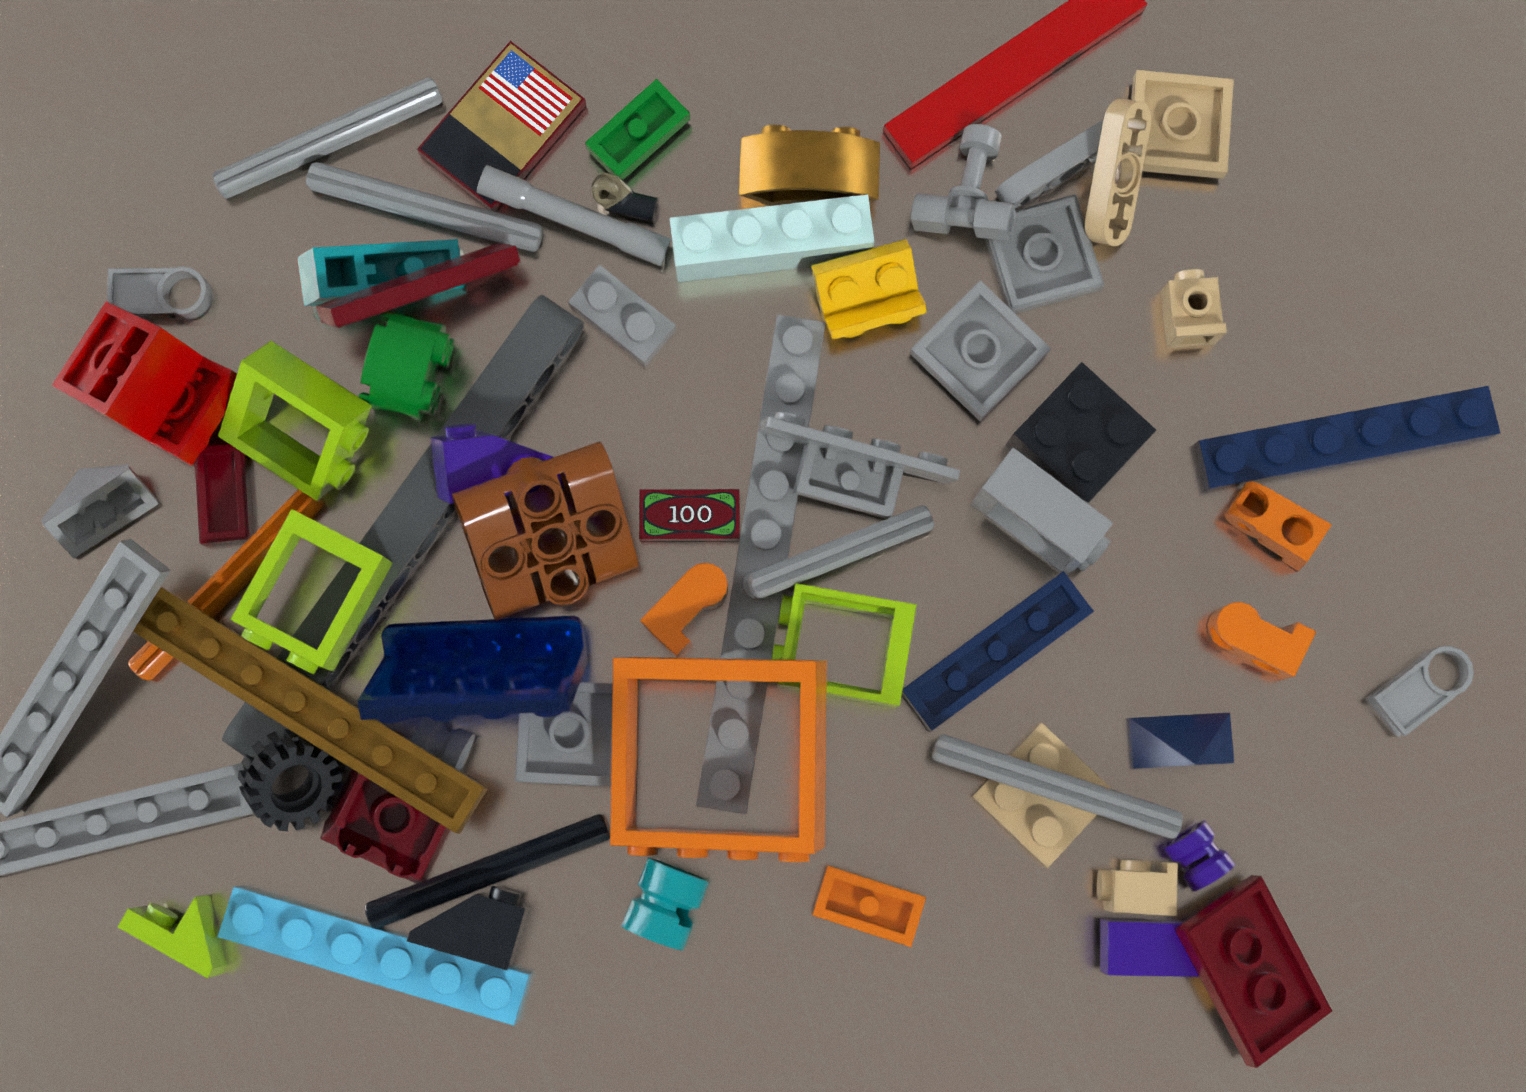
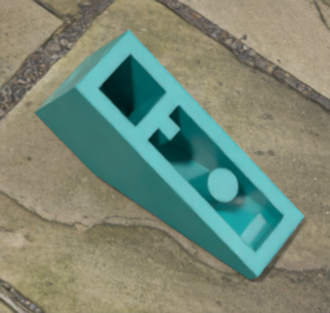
(342, 270)

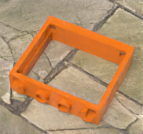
(696, 843)

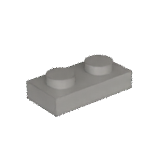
(622, 315)

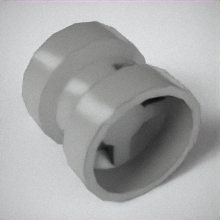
(448, 746)

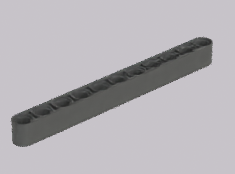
(414, 512)

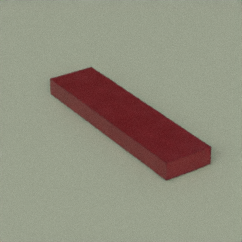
(418, 285)

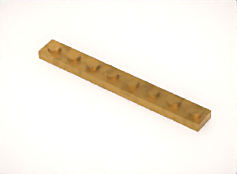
(310, 710)

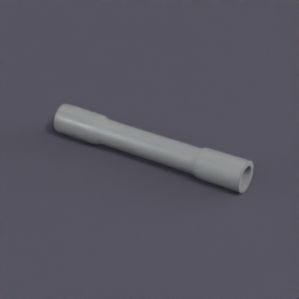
(522, 195)

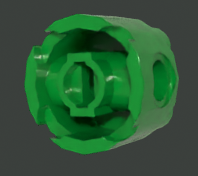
(405, 364)

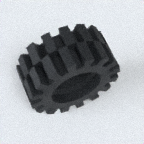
(303, 801)

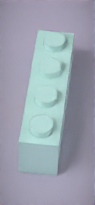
(770, 237)

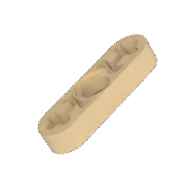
(1125, 127)

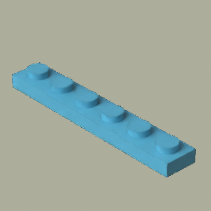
(372, 955)

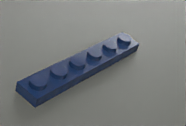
(1347, 438)

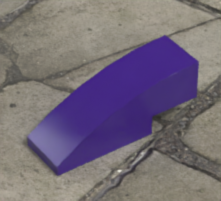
(1143, 949)

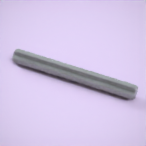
(327, 138)
(424, 206)
(1057, 786)

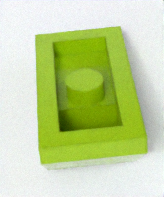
(189, 942)

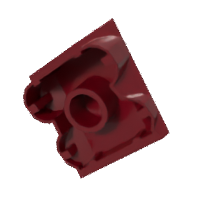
(381, 829)

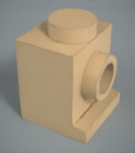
(1184, 324)
(1138, 888)

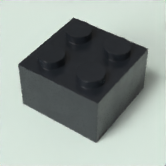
(1082, 433)

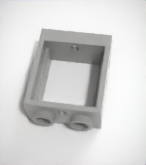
(1043, 514)

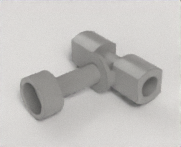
(966, 203)

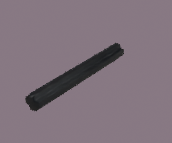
(487, 871)

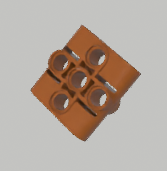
(602, 540)

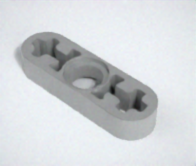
(1051, 169)

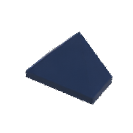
(1180, 740)

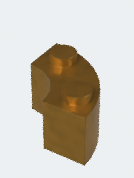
(808, 165)

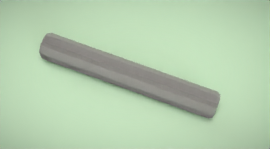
(840, 552)

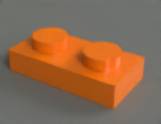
(869, 906)

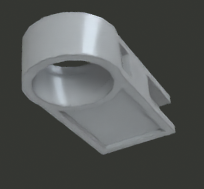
(147, 292)
(1413, 697)

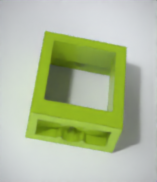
(281, 373)
(373, 572)
(897, 645)

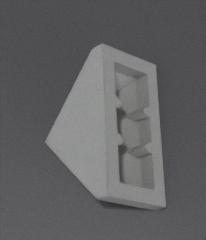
(96, 506)

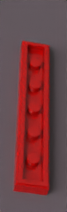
(1005, 74)

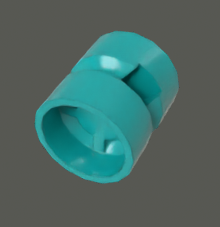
(665, 904)

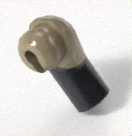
(619, 198)

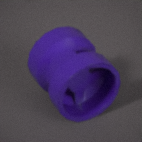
(1199, 856)

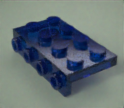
(476, 669)

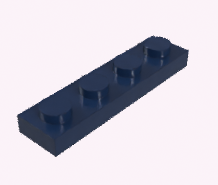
(996, 651)

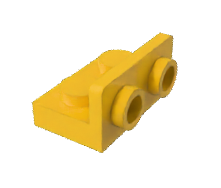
(868, 289)

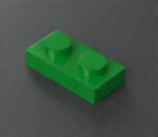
(638, 130)

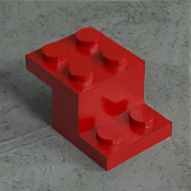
(148, 382)

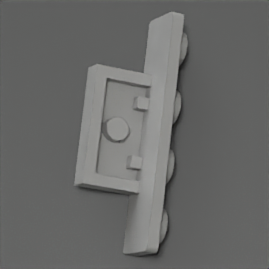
(851, 471)

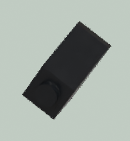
(478, 929)

